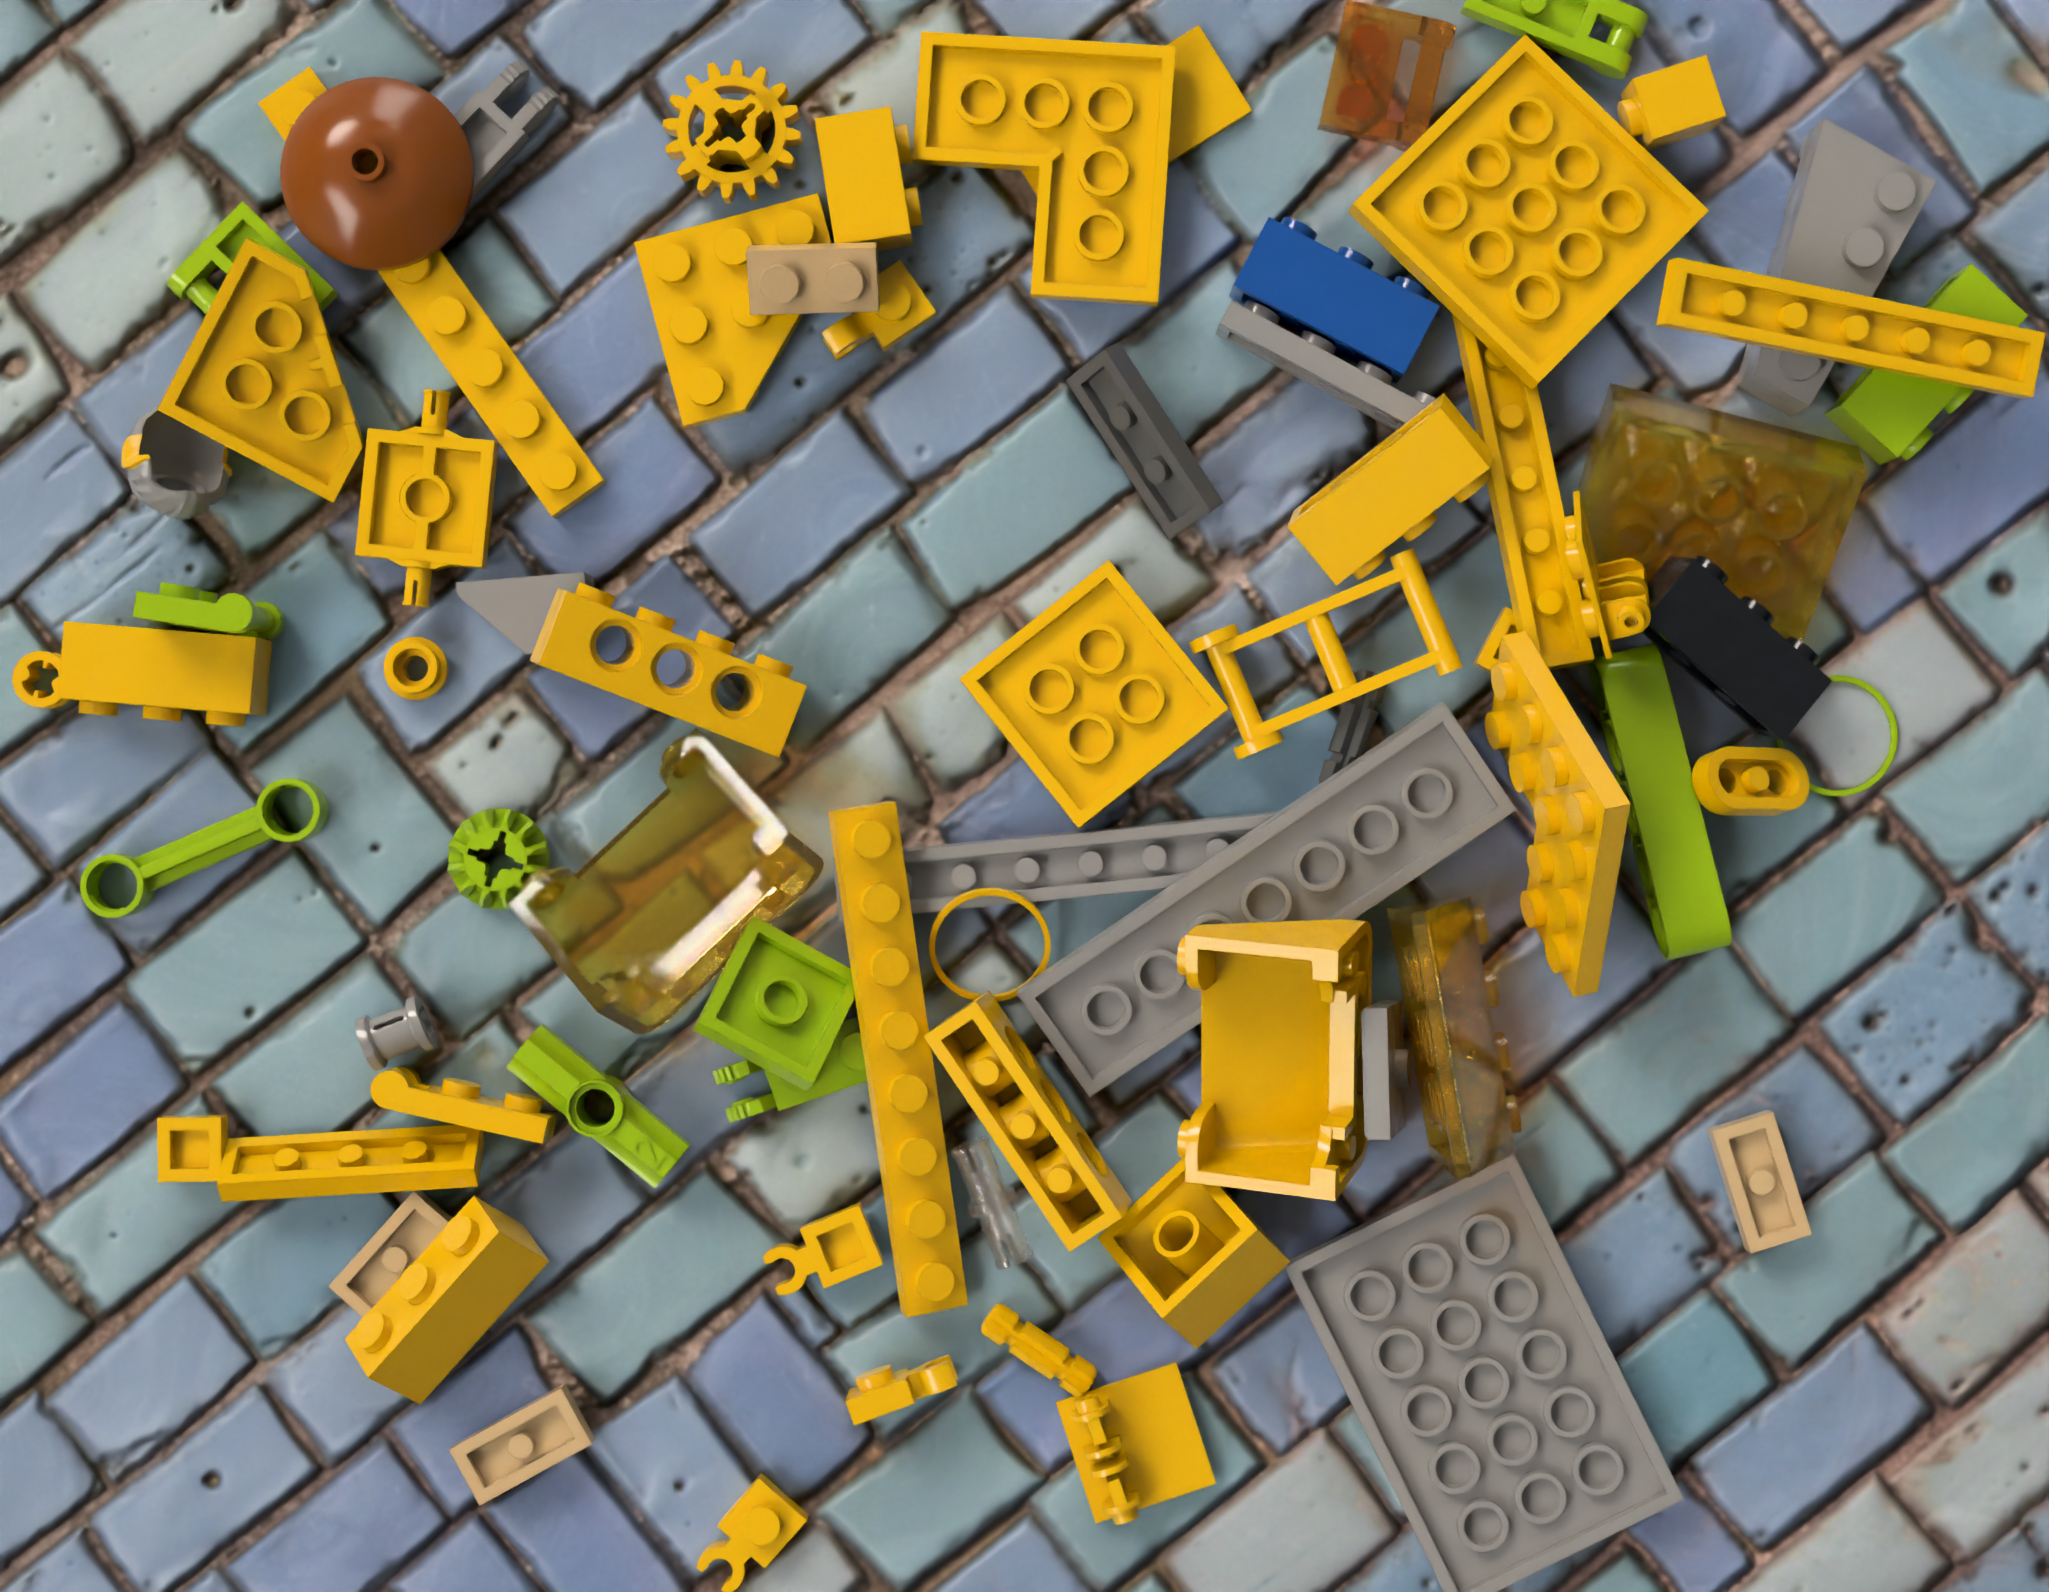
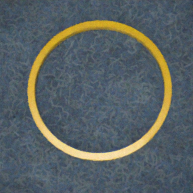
(978, 893)

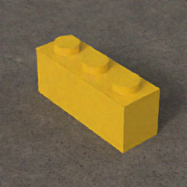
(1392, 491)
(164, 672)
(446, 1300)

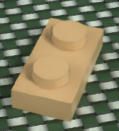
(813, 278)
(1759, 1181)
(390, 1252)
(522, 1444)

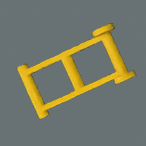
(1225, 641)

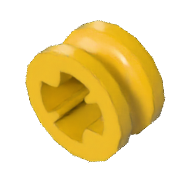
(27, 673)

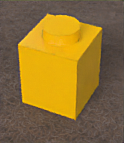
(1671, 104)

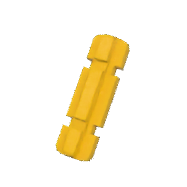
(1039, 1350)

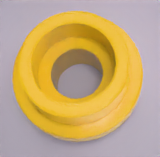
(397, 662)

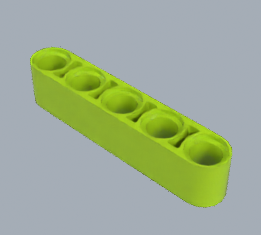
(1664, 809)

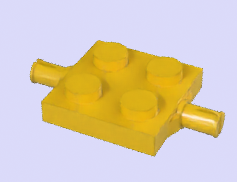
(426, 498)

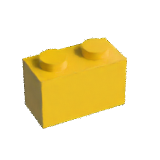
(865, 179)

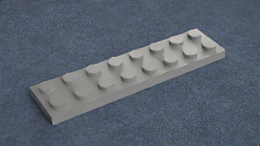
(1311, 861)

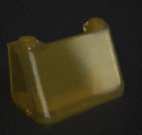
(670, 890)

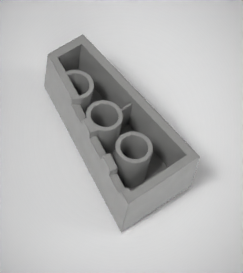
(1839, 234)

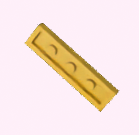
(350, 1162)

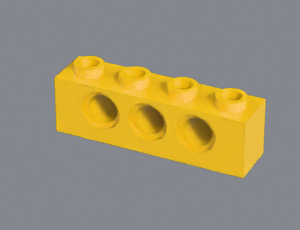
(757, 720)
(1029, 1121)

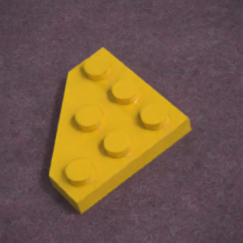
(703, 306)
(269, 376)

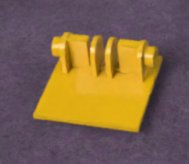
(1612, 592)
(1135, 1443)

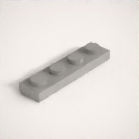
(1314, 362)

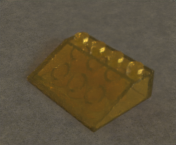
(1723, 488)
(1453, 1033)

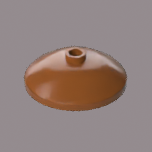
(401, 207)

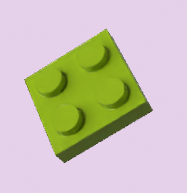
(778, 1003)

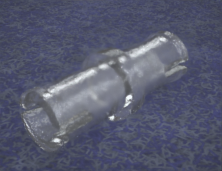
(992, 1202)

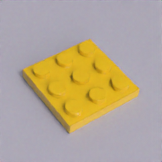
(1094, 694)

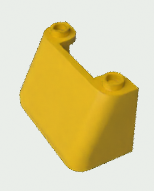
(1278, 1055)

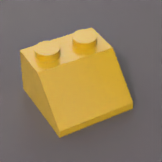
(1193, 1253)

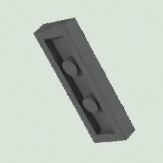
(1144, 440)

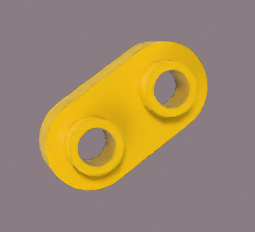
(1738, 781)

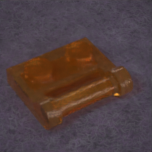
(1366, 71)

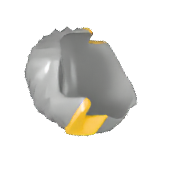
(174, 466)

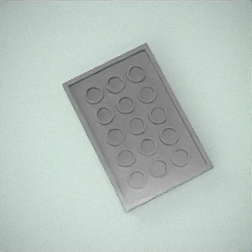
(1483, 1380)

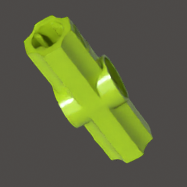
(564, 1079)

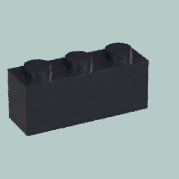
(1732, 646)

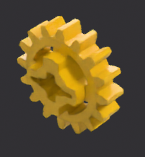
(714, 149)

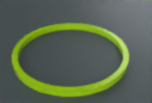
(1892, 746)

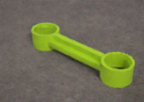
(202, 848)

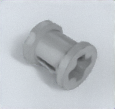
(396, 1033)

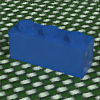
(1335, 296)

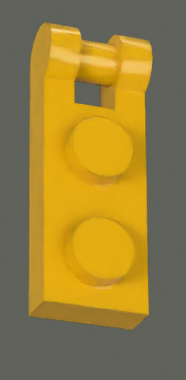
(461, 1104)

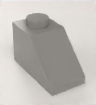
(519, 604)

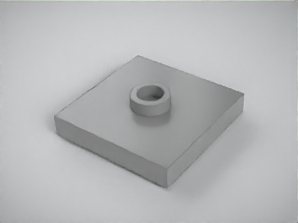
(1385, 1069)

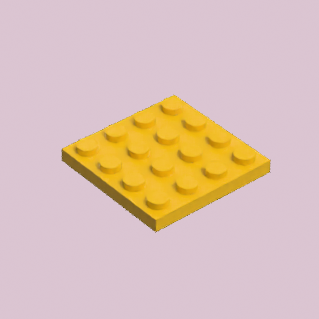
(1527, 211)

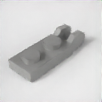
(494, 134)

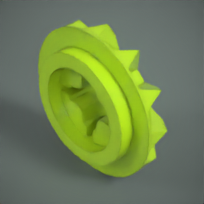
(482, 831)

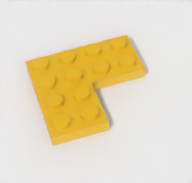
(1091, 127)
(1575, 808)

